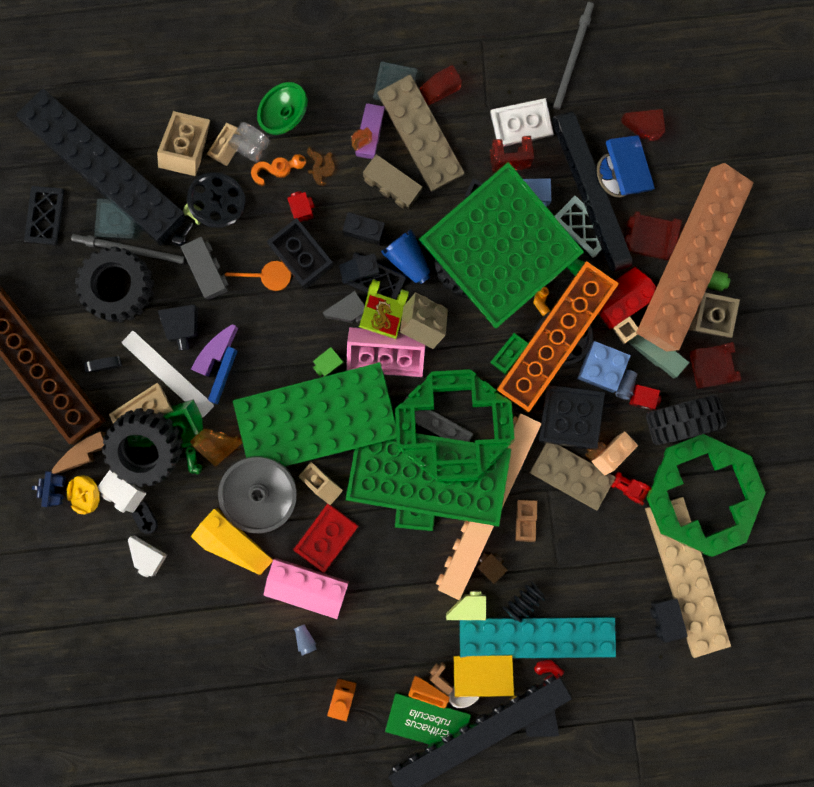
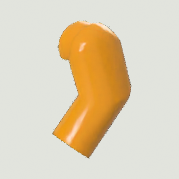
(539, 301)

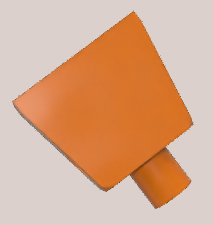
(342, 699)

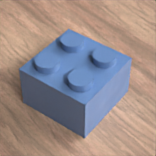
(603, 367)

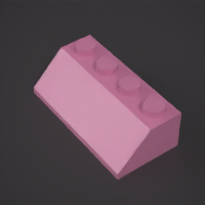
(397, 356)
(305, 588)

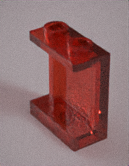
(652, 236)

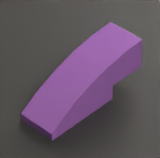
(372, 119)
(214, 351)

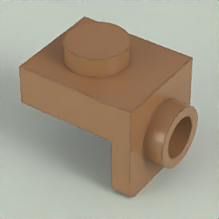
(440, 683)

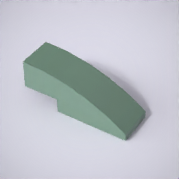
(669, 361)

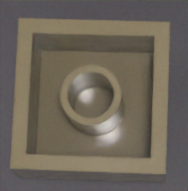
(715, 316)
(424, 320)

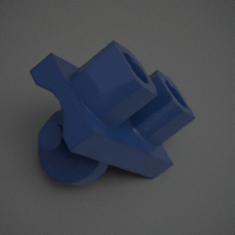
(46, 489)

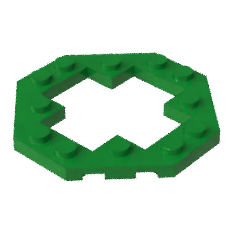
(425, 453)
(743, 511)

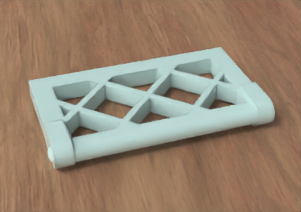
(581, 241)

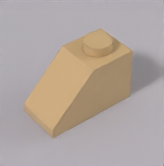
(320, 483)

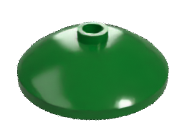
(282, 108)

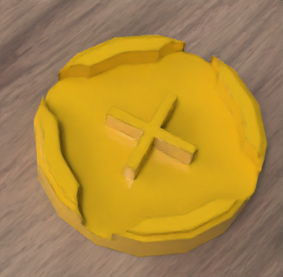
(83, 494)

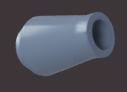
(627, 385)
(304, 640)

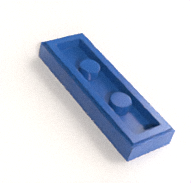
(222, 375)

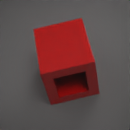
(645, 398)

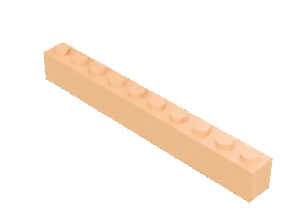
(476, 534)

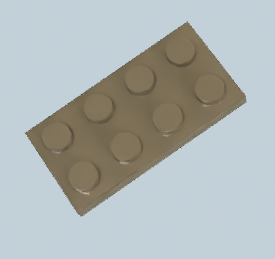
(572, 475)

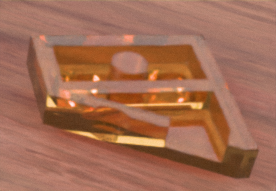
(215, 445)

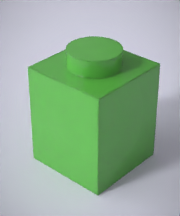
(327, 363)

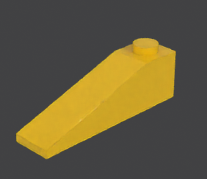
(231, 543)

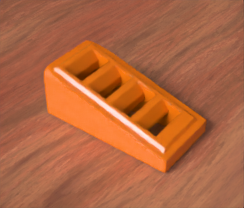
(427, 693)

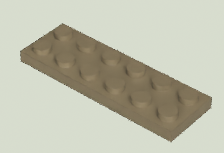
(420, 133)

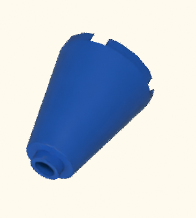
(408, 257)

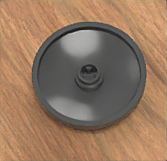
(257, 494)

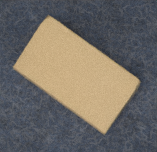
(221, 149)

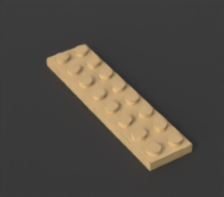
(692, 587)

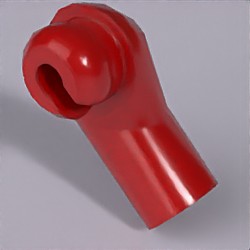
(548, 666)

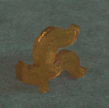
(325, 171)

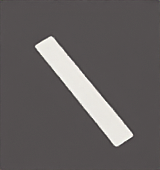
(166, 372)

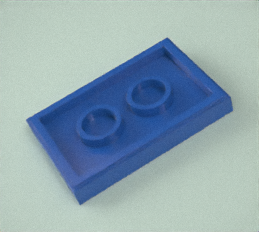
(630, 165)

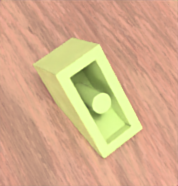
(469, 607)

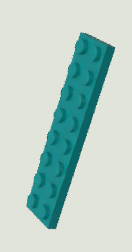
(539, 637)

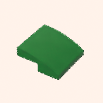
(509, 354)

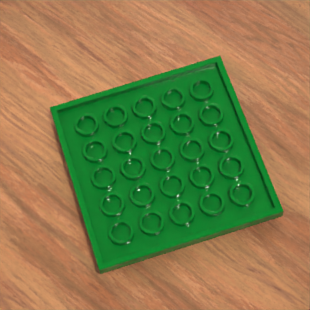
(501, 245)

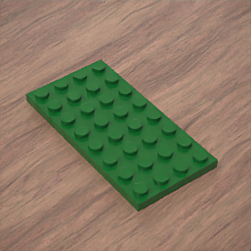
(318, 416)
(392, 480)

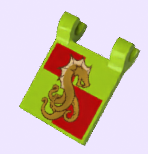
(383, 313)

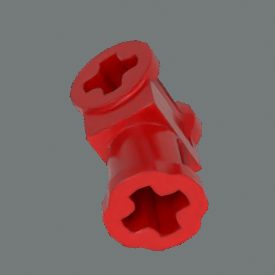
(633, 490)

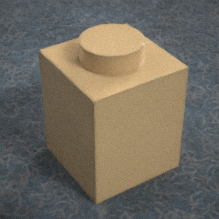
(626, 330)

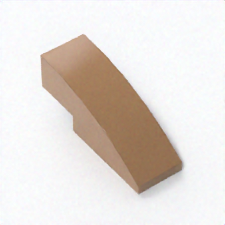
(80, 454)

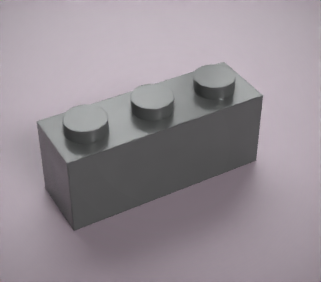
(205, 268)

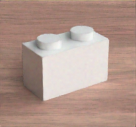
(124, 495)

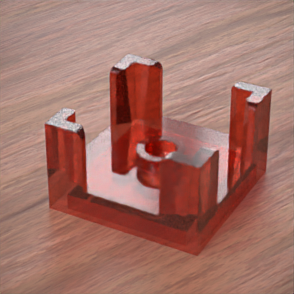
(518, 160)
(714, 366)

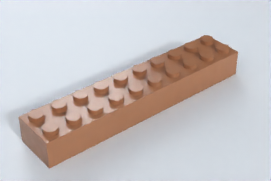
(695, 258)

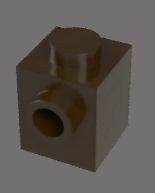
(491, 566)

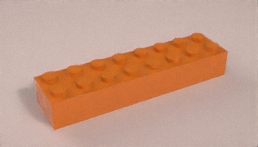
(557, 336)

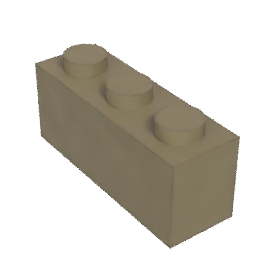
(392, 182)

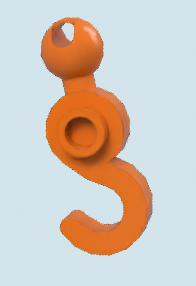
(280, 167)

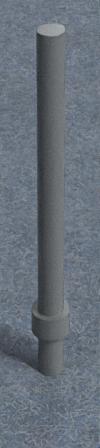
(584, 22)
(92, 241)

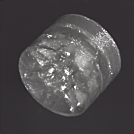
(249, 141)

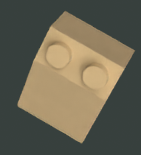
(183, 143)

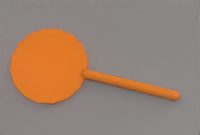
(273, 275)

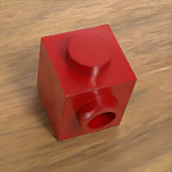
(301, 206)

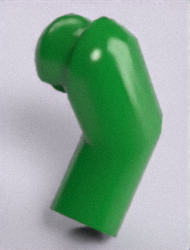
(192, 464)

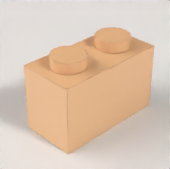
(615, 453)

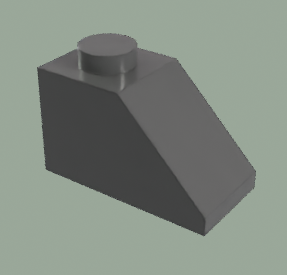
(346, 310)

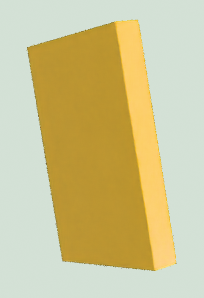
(483, 676)

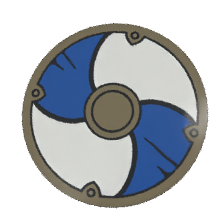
(607, 176)

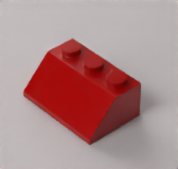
(629, 296)

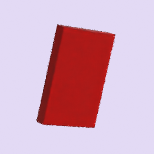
(325, 538)

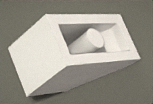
(145, 557)

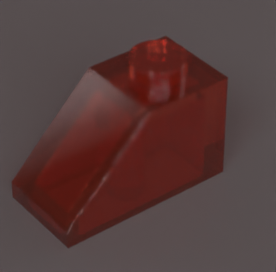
(441, 85)
(645, 123)

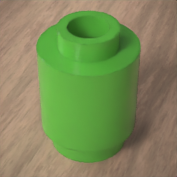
(719, 281)

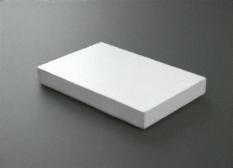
(522, 120)

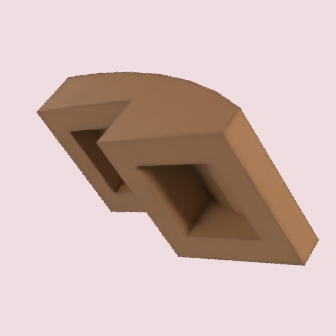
(526, 521)

